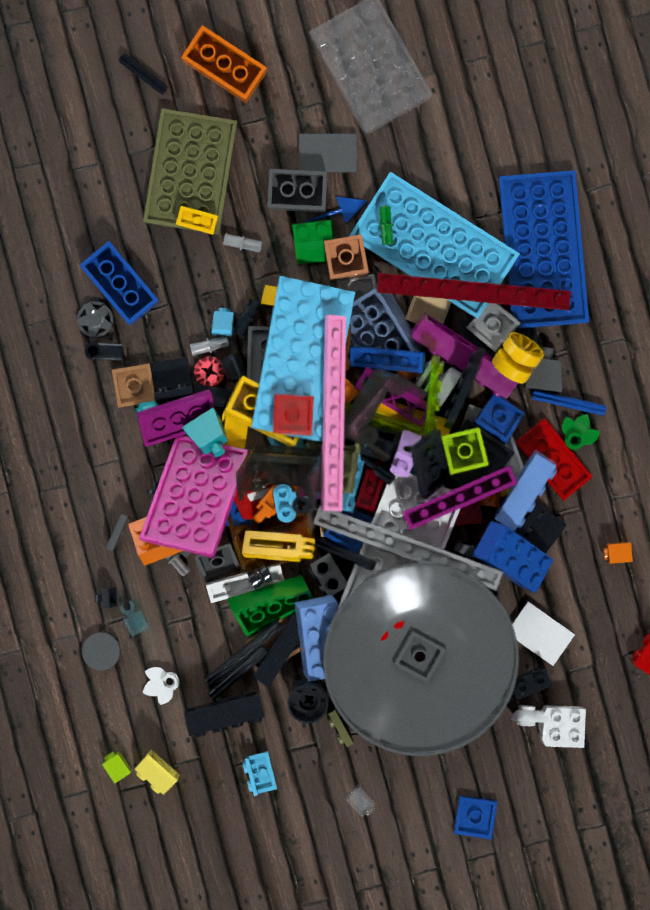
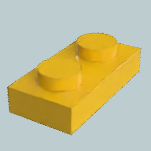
(197, 220)

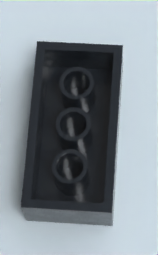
(224, 713)

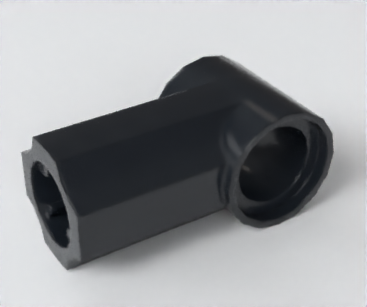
(106, 351)

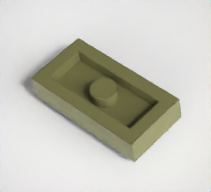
(335, 721)

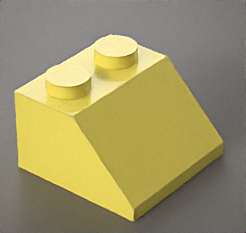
(156, 772)

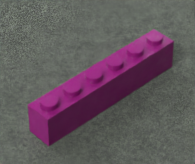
(457, 351)
(459, 497)

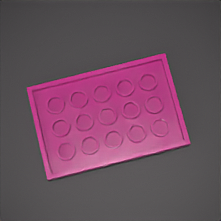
(193, 498)

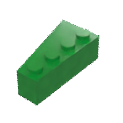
(270, 603)

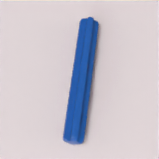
(568, 402)

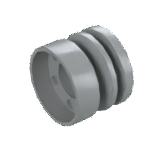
(448, 380)

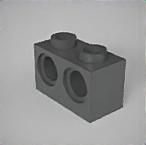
(332, 573)

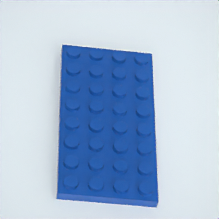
(545, 229)

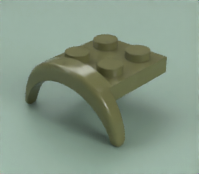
(350, 461)

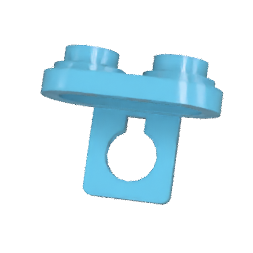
(283, 501)

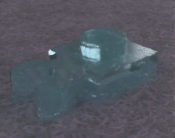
(135, 621)

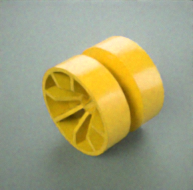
(518, 357)

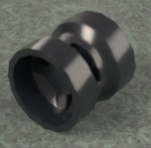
(256, 579)

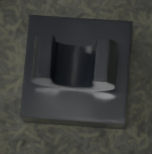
(108, 597)

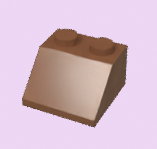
(346, 257)

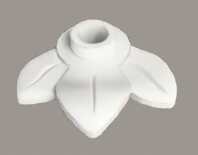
(158, 686)

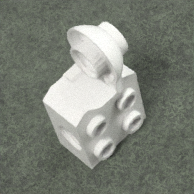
(556, 724)

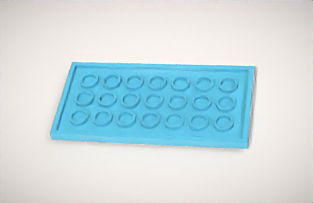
(433, 240)
(296, 348)

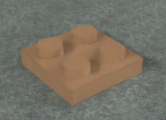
(133, 385)

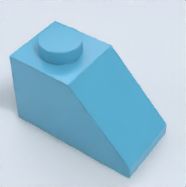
(223, 322)

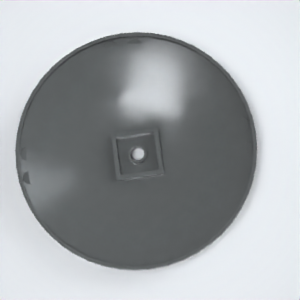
(429, 702)

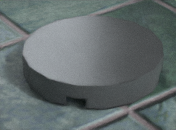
(101, 651)

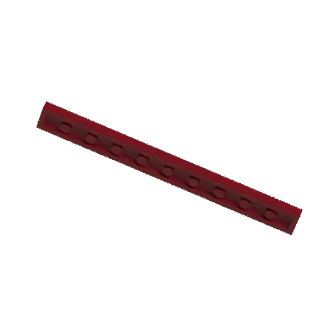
(473, 291)

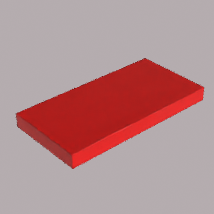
(570, 471)

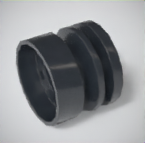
(306, 709)

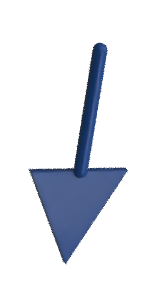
(348, 207)

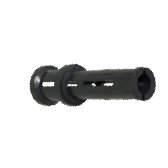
(304, 500)

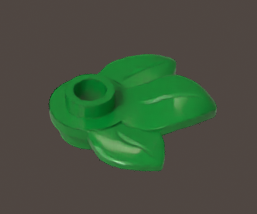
(581, 430)

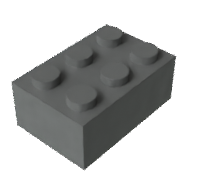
(297, 190)

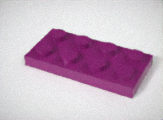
(167, 420)

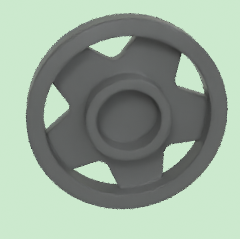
(95, 319)

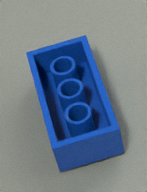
(119, 283)
(513, 556)

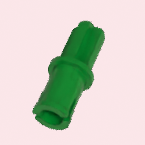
(386, 225)

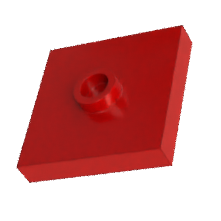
(293, 414)

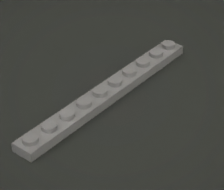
(405, 546)

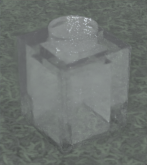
(361, 801)

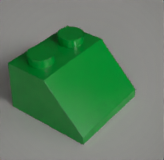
(310, 240)

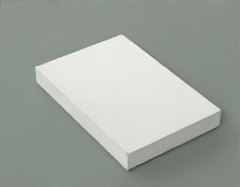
(541, 633)

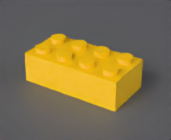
(242, 406)

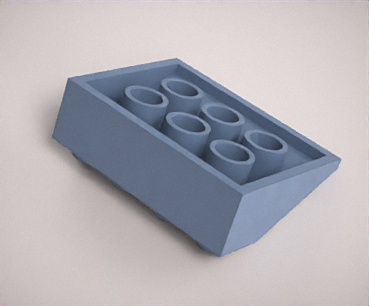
(382, 328)

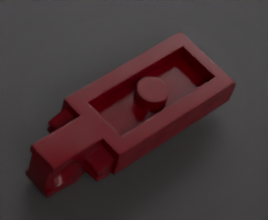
(370, 489)

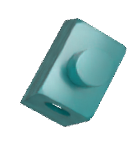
(208, 432)

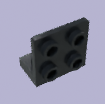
(171, 379)
(541, 528)

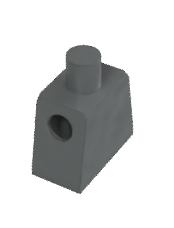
(547, 374)

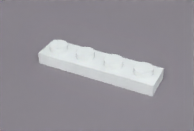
(239, 584)

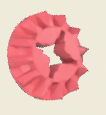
(200, 374)

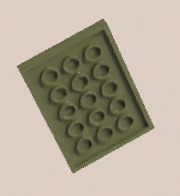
(189, 167)

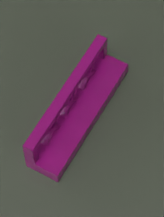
(410, 398)

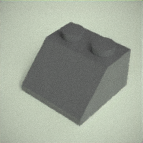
(223, 561)

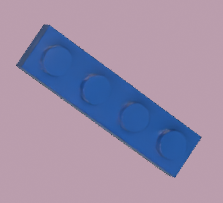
(387, 359)

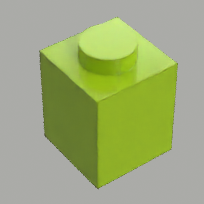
(116, 766)

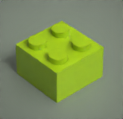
(464, 451)

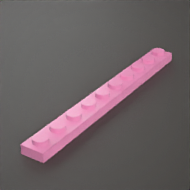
(333, 413)

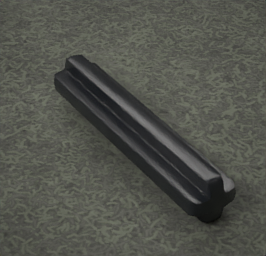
(143, 74)

